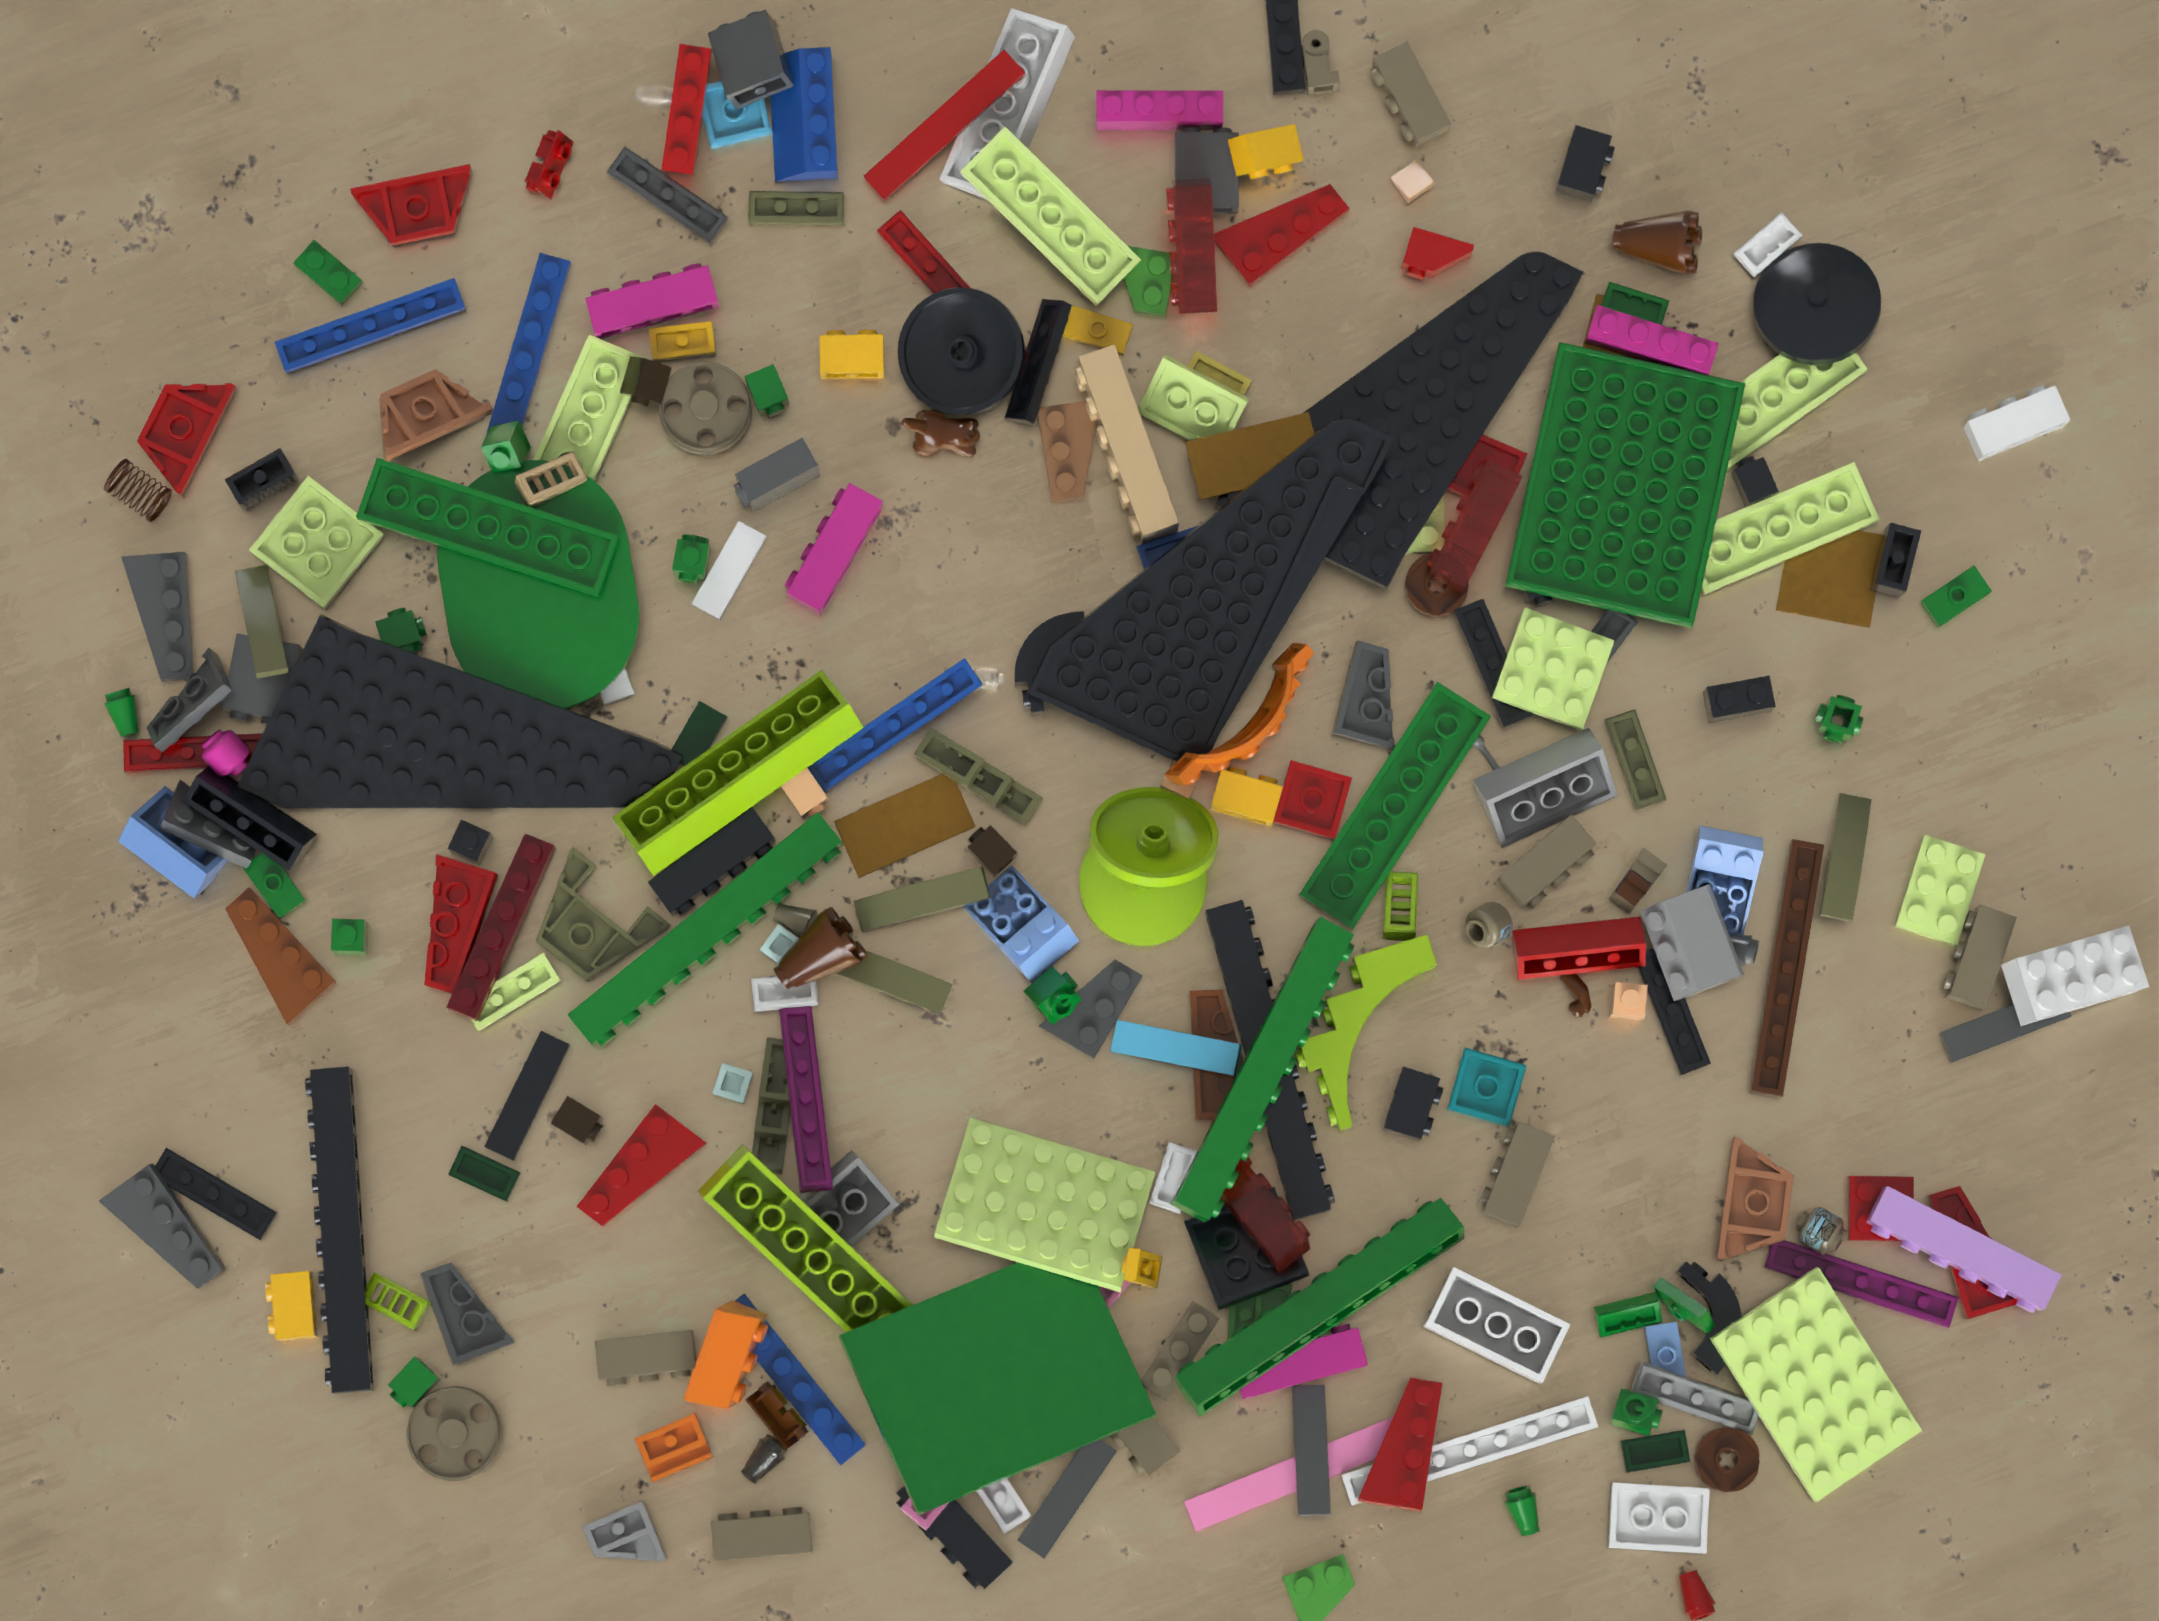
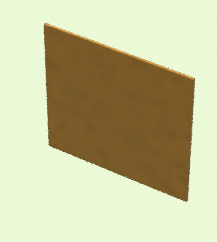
(1833, 580)

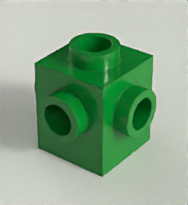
(1847, 711)

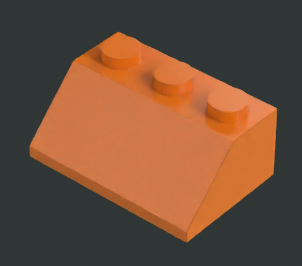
(727, 1356)

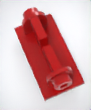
(545, 177)

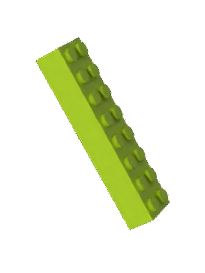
(737, 772)
(800, 1242)

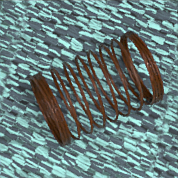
(107, 488)

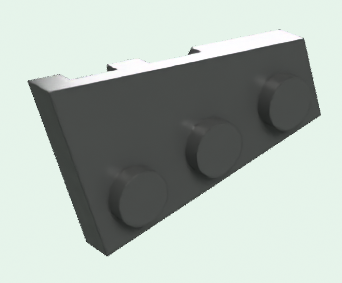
(199, 696)
(1365, 699)
(201, 831)
(1097, 1012)
(461, 1316)

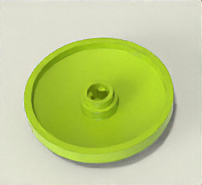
(1153, 837)
(1136, 912)

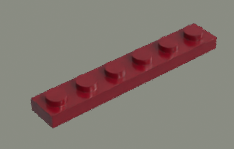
(501, 927)

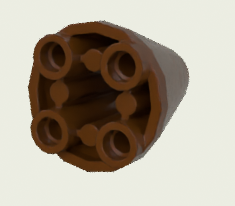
(1662, 240)
(820, 951)

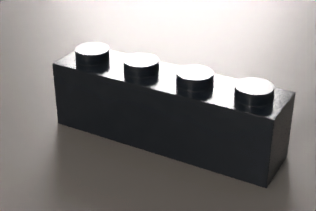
(250, 818)
(712, 862)
(965, 1543)

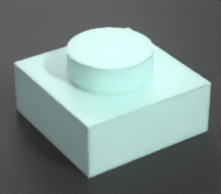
(778, 943)
(732, 1083)

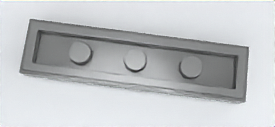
(1695, 1397)

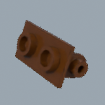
(770, 1408)

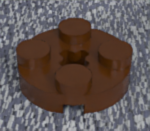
(1423, 599)
(1727, 1478)

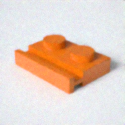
(673, 1447)

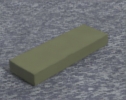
(796, 208)
(1635, 759)

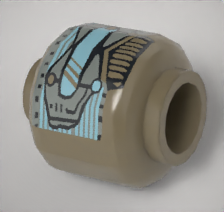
(1488, 925)
(1821, 1230)

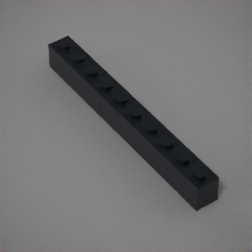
(1250, 1002)
(341, 1230)

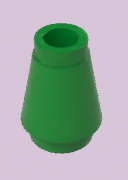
(122, 709)
(1523, 1509)

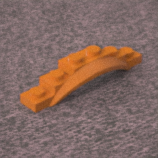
(1262, 724)

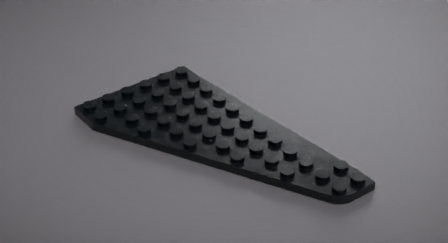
(1194, 626)
(409, 732)

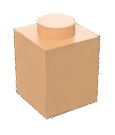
(805, 794)
(1628, 1001)

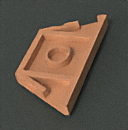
(424, 412)
(1754, 1203)

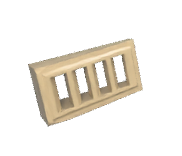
(544, 495)

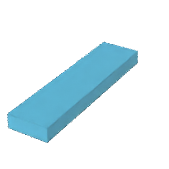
(1176, 1048)

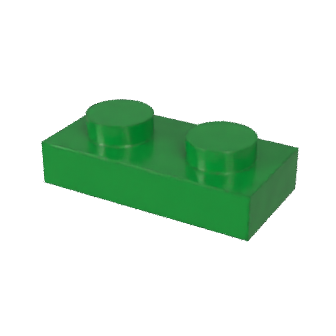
(328, 272)

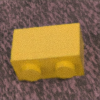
(1266, 150)
(851, 355)
(1246, 796)
(292, 1305)

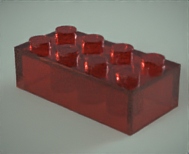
(1194, 246)

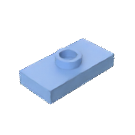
(1665, 1347)

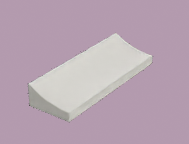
(1041, 51)

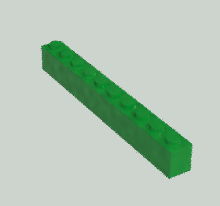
(705, 930)
(1262, 1070)
(1319, 1306)

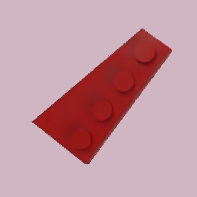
(1274, 235)
(458, 911)
(645, 1159)
(1973, 1296)
(1404, 1457)

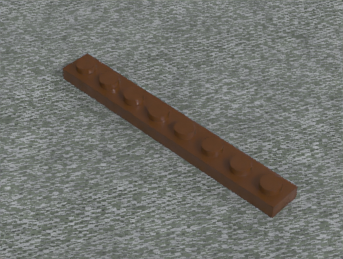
(1787, 968)

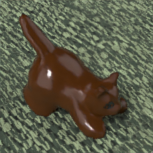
(938, 432)

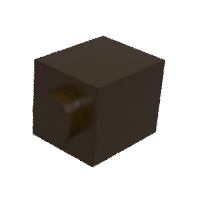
(645, 381)
(991, 850)
(578, 1121)

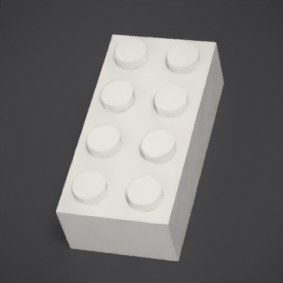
(2074, 975)
(1496, 1325)

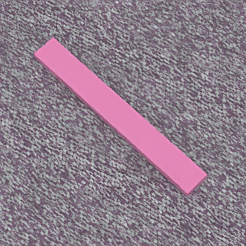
(1281, 1478)

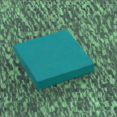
(1486, 1087)

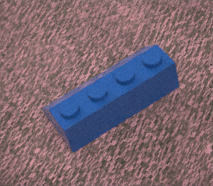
(805, 119)

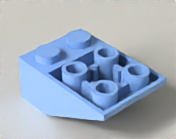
(1731, 867)
(1022, 924)

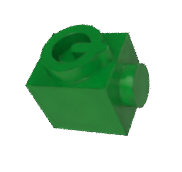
(691, 558)
(402, 630)
(1053, 995)
(1636, 1412)

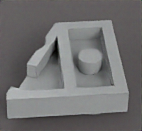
(625, 1535)

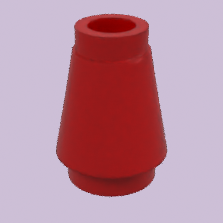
(1696, 1597)

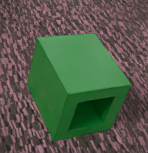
(767, 391)
(505, 446)
(349, 936)
(413, 1383)

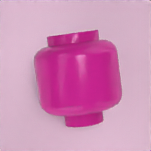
(225, 753)

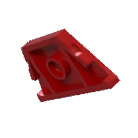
(416, 205)
(182, 428)

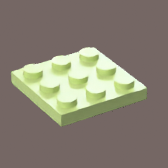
(316, 542)
(1553, 669)

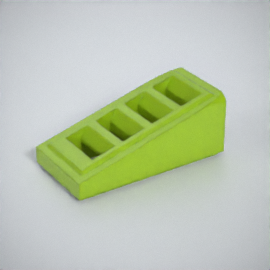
(1400, 932)
(418, 1312)

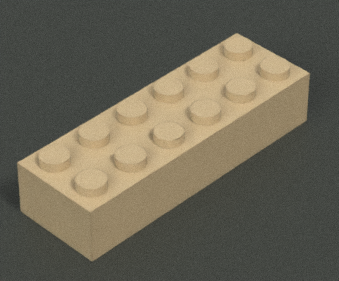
(1127, 443)

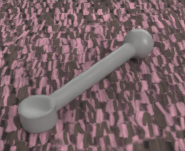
(1479, 743)

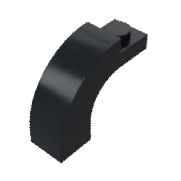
(1033, 653)
(1722, 1307)

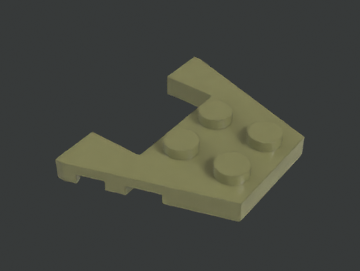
(583, 934)

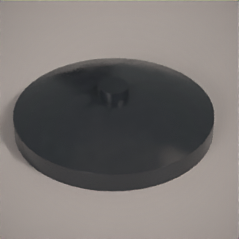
(1817, 304)
(961, 351)

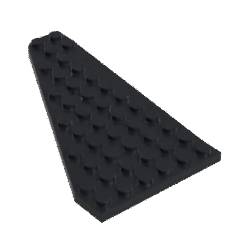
(1436, 403)

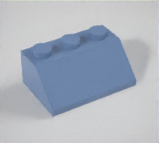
(173, 857)

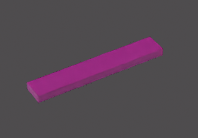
(805, 1099)
(1864, 1283)

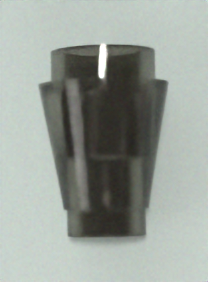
(764, 1458)

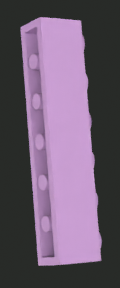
(1963, 1249)

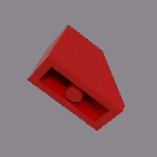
(1433, 254)

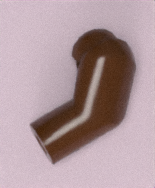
(1581, 993)

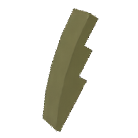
(261, 621)
(978, 776)
(1845, 857)
(922, 899)
(899, 982)
(772, 1109)

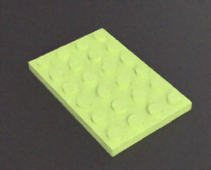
(1044, 1204)
(1816, 1384)

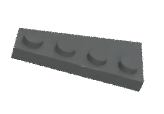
(164, 607)
(161, 1221)

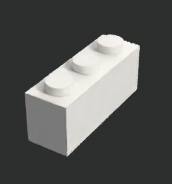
(2016, 421)

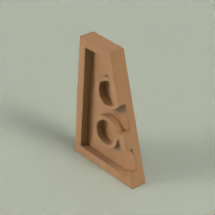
(1067, 448)

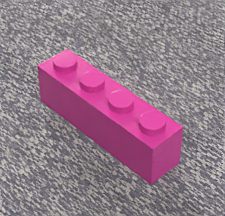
(1159, 109)
(652, 302)
(1649, 341)
(834, 548)
(1316, 1360)

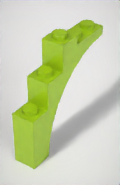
(1331, 1052)

